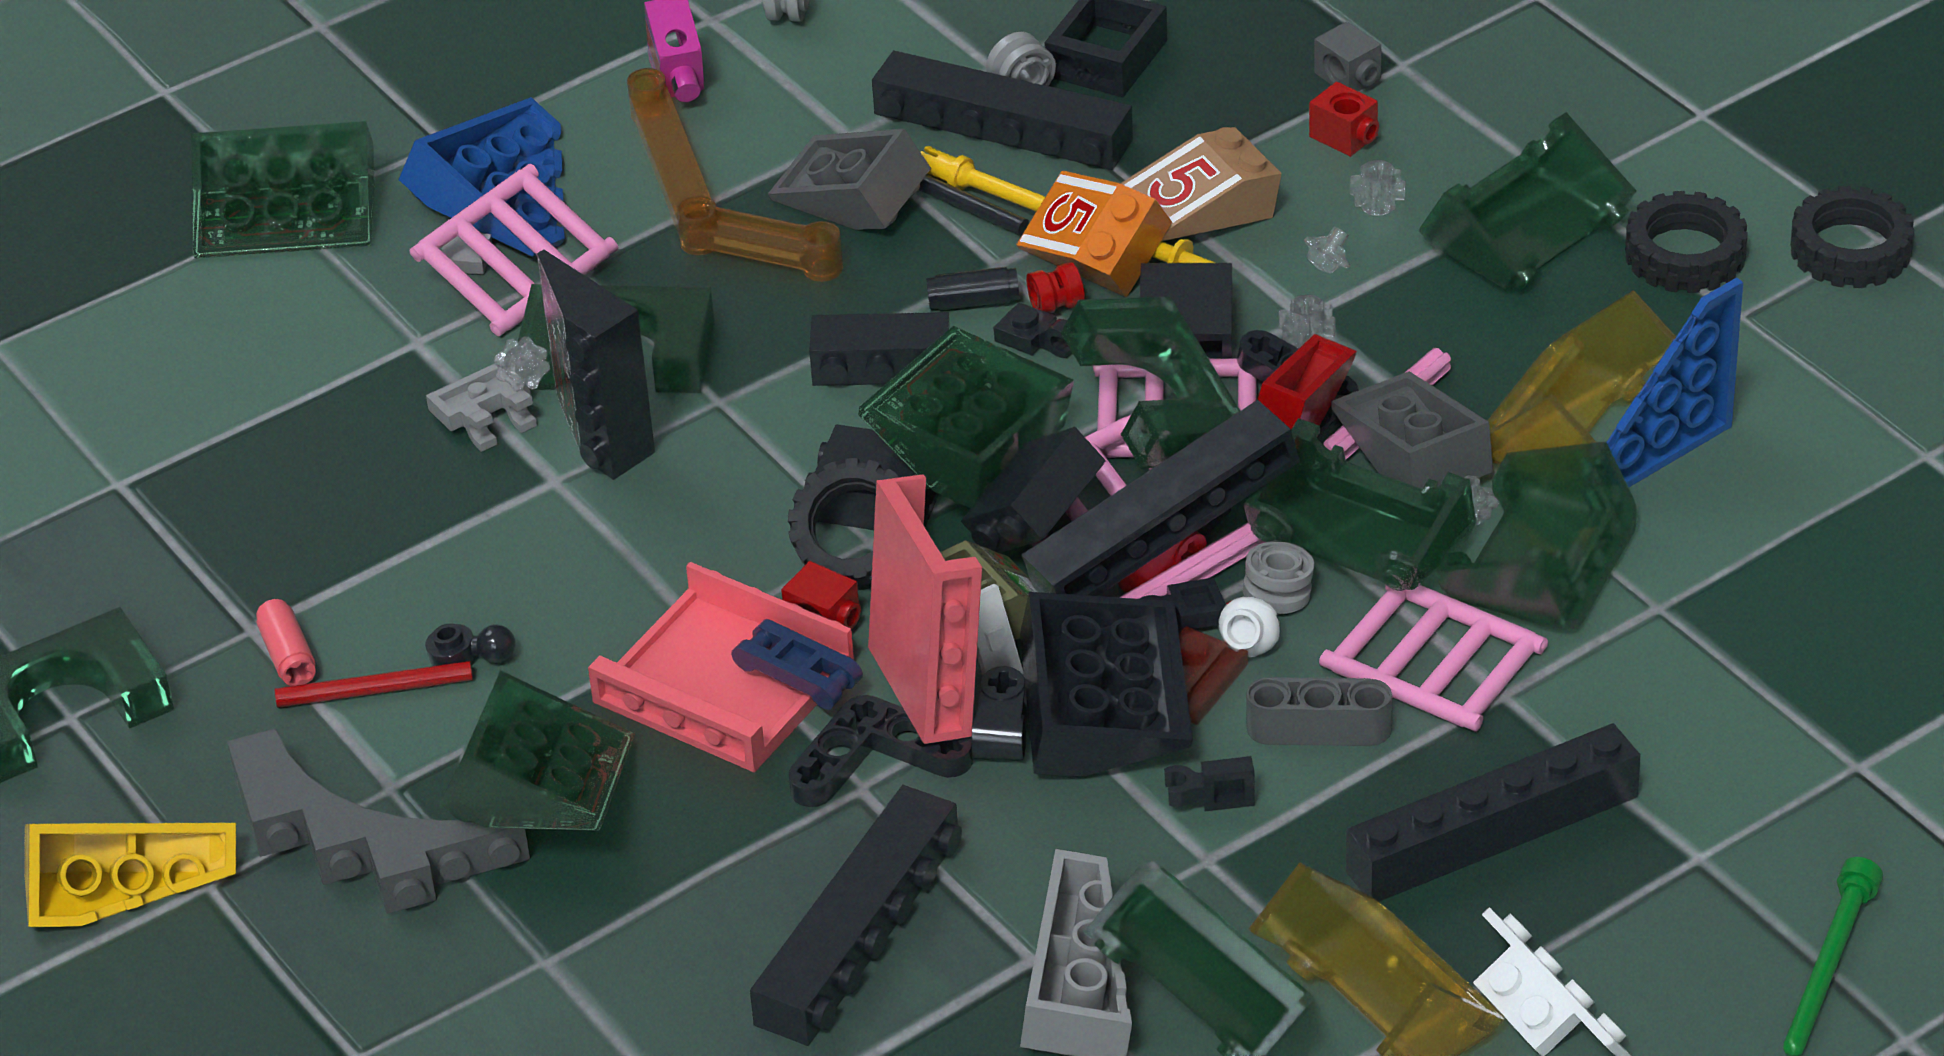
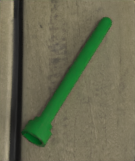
(1857, 885)

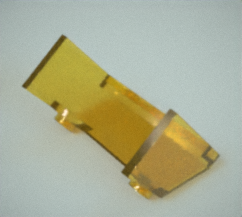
(1580, 378)
(1376, 966)

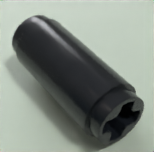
(972, 288)

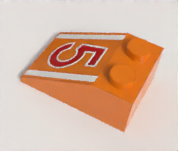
(1098, 228)

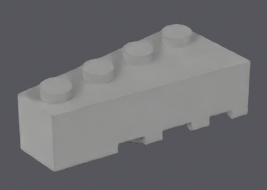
(1074, 989)

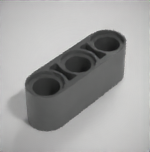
(1319, 711)

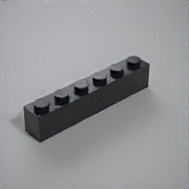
(1003, 110)
(1164, 505)
(1492, 813)
(855, 915)

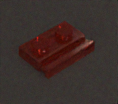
(1207, 670)

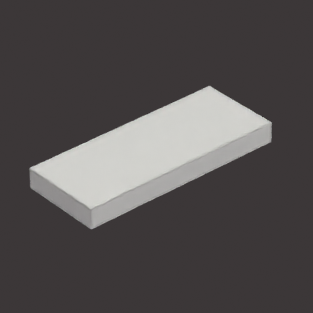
(995, 638)

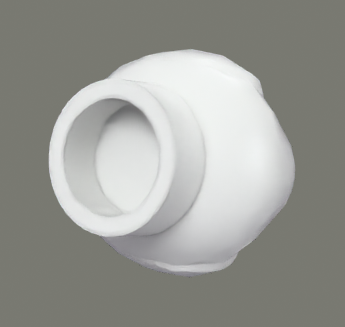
(1249, 625)

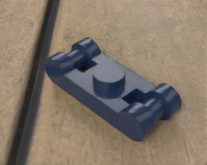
(798, 662)

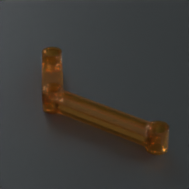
(695, 215)

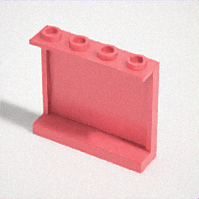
(923, 615)
(692, 689)

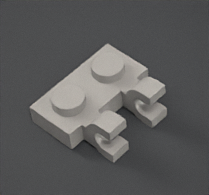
(472, 400)

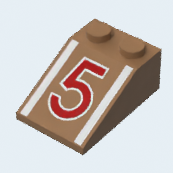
(1211, 183)

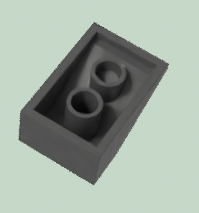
(853, 177)
(1415, 431)

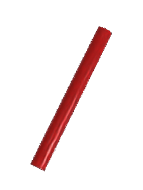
(373, 684)

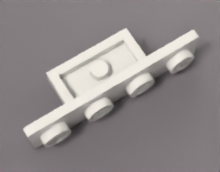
(1534, 998)

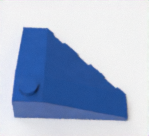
(475, 156)
(1687, 393)

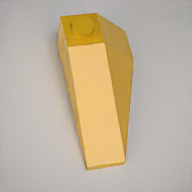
(108, 868)

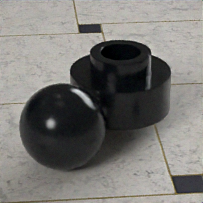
(456, 644)

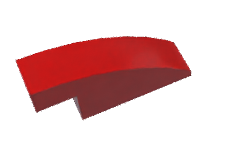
(1307, 381)

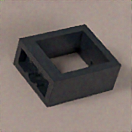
(1112, 69)

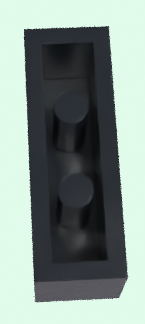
(869, 346)

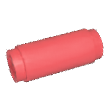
(285, 642)

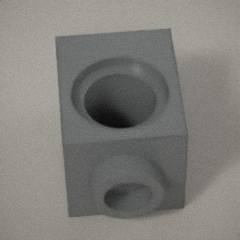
(1347, 57)

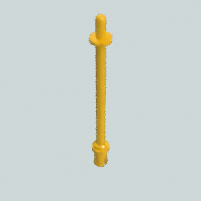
(962, 173)

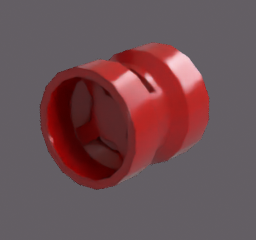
(1055, 288)

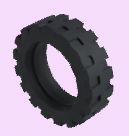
(1844, 264)
(1680, 270)
(812, 500)

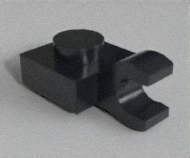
(1031, 329)
(1196, 602)
(1219, 784)

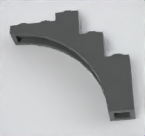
(350, 840)

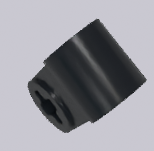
(1000, 715)

